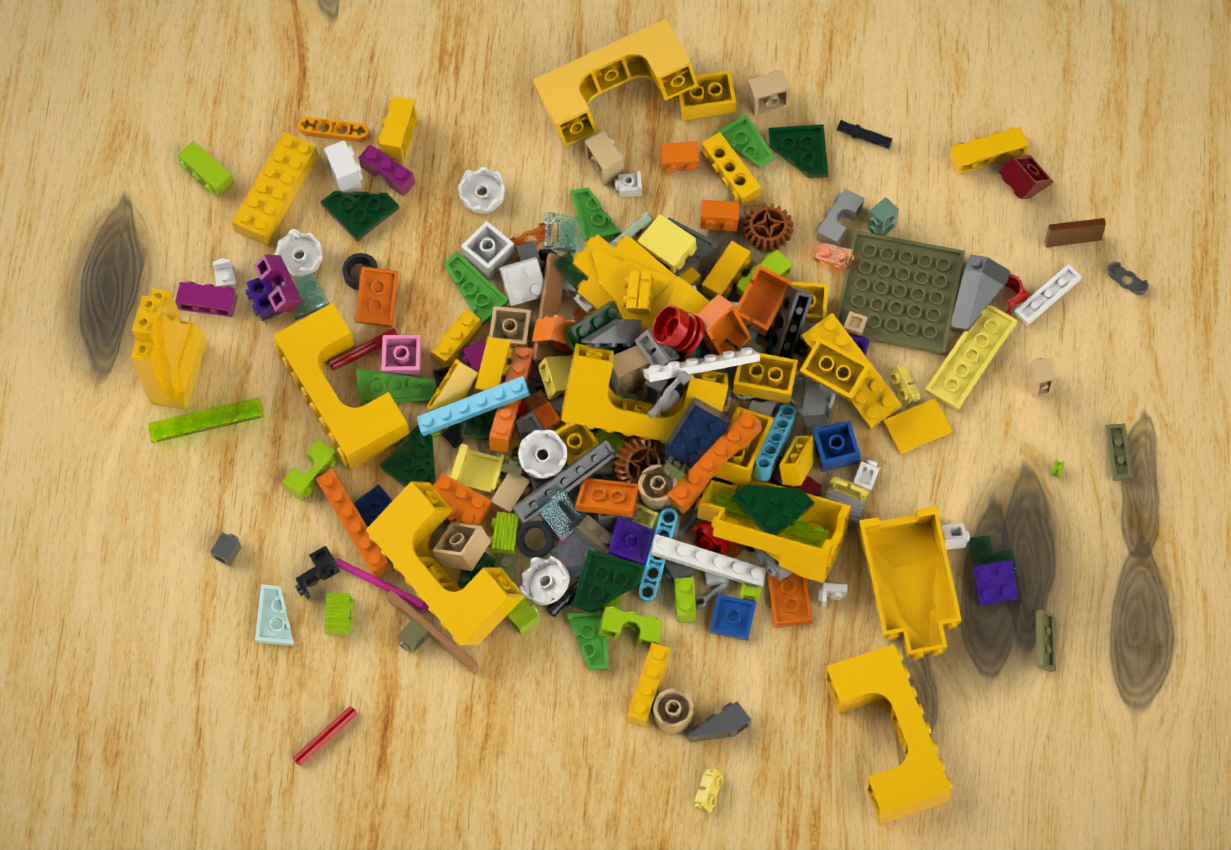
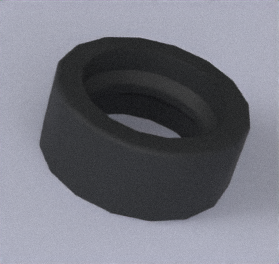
(353, 260)
(550, 535)

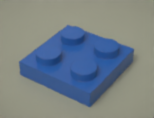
(733, 617)

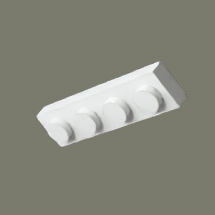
(1047, 295)

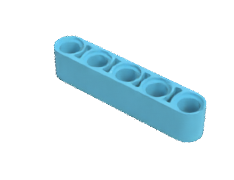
(775, 442)
(658, 565)

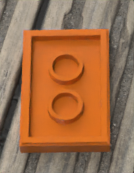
(376, 296)
(607, 497)
(789, 600)

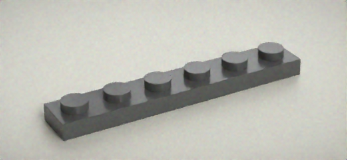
(567, 479)

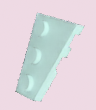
(641, 224)
(272, 618)

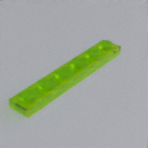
(205, 420)
(799, 529)

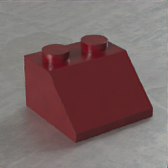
(1025, 176)

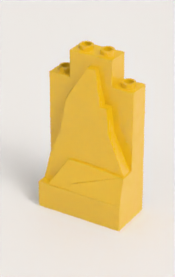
(607, 272)
(166, 350)
(791, 553)
(911, 580)

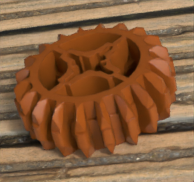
(782, 223)
(638, 452)

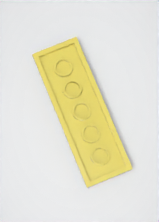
(970, 357)

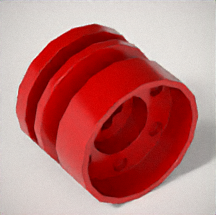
(678, 329)

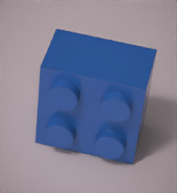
(836, 446)

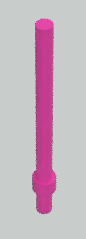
(419, 604)

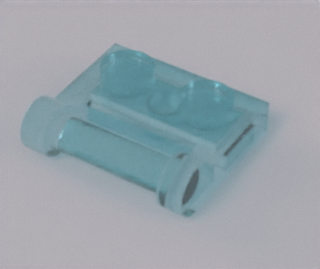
(565, 232)
(557, 518)

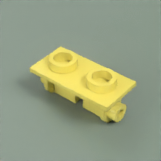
(900, 378)
(849, 488)
(712, 782)

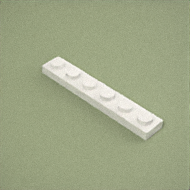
(695, 365)
(708, 561)

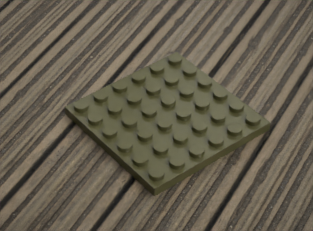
(902, 289)

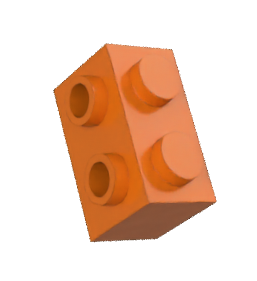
(679, 156)
(719, 215)

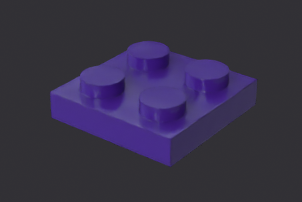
(631, 541)
(995, 582)

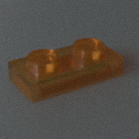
(834, 255)
(543, 410)

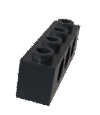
(789, 322)

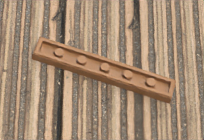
(549, 302)
(434, 633)

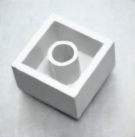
(344, 167)
(488, 249)
(522, 281)

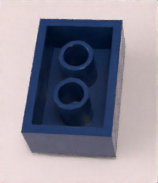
(696, 432)

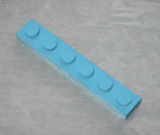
(473, 406)

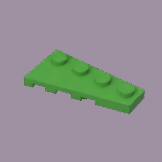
(474, 287)
(400, 387)

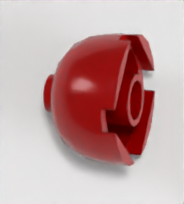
(704, 538)

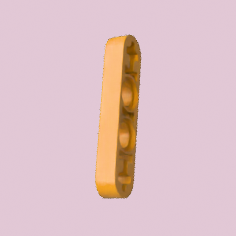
(333, 133)

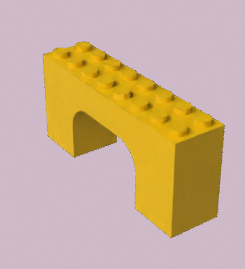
(646, 53)
(594, 405)
(353, 432)
(405, 536)
(882, 681)

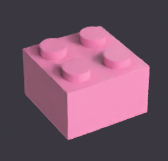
(402, 354)

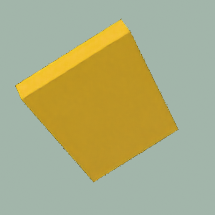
(917, 426)

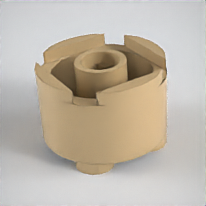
(651, 495)
(678, 701)

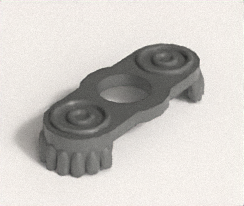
(1116, 272)

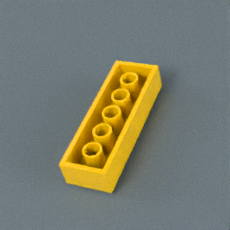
(275, 188)
(874, 398)

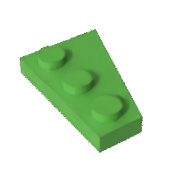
(747, 141)
(591, 216)
(592, 646)

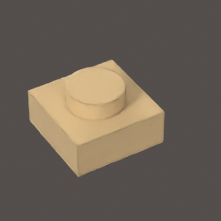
(855, 323)

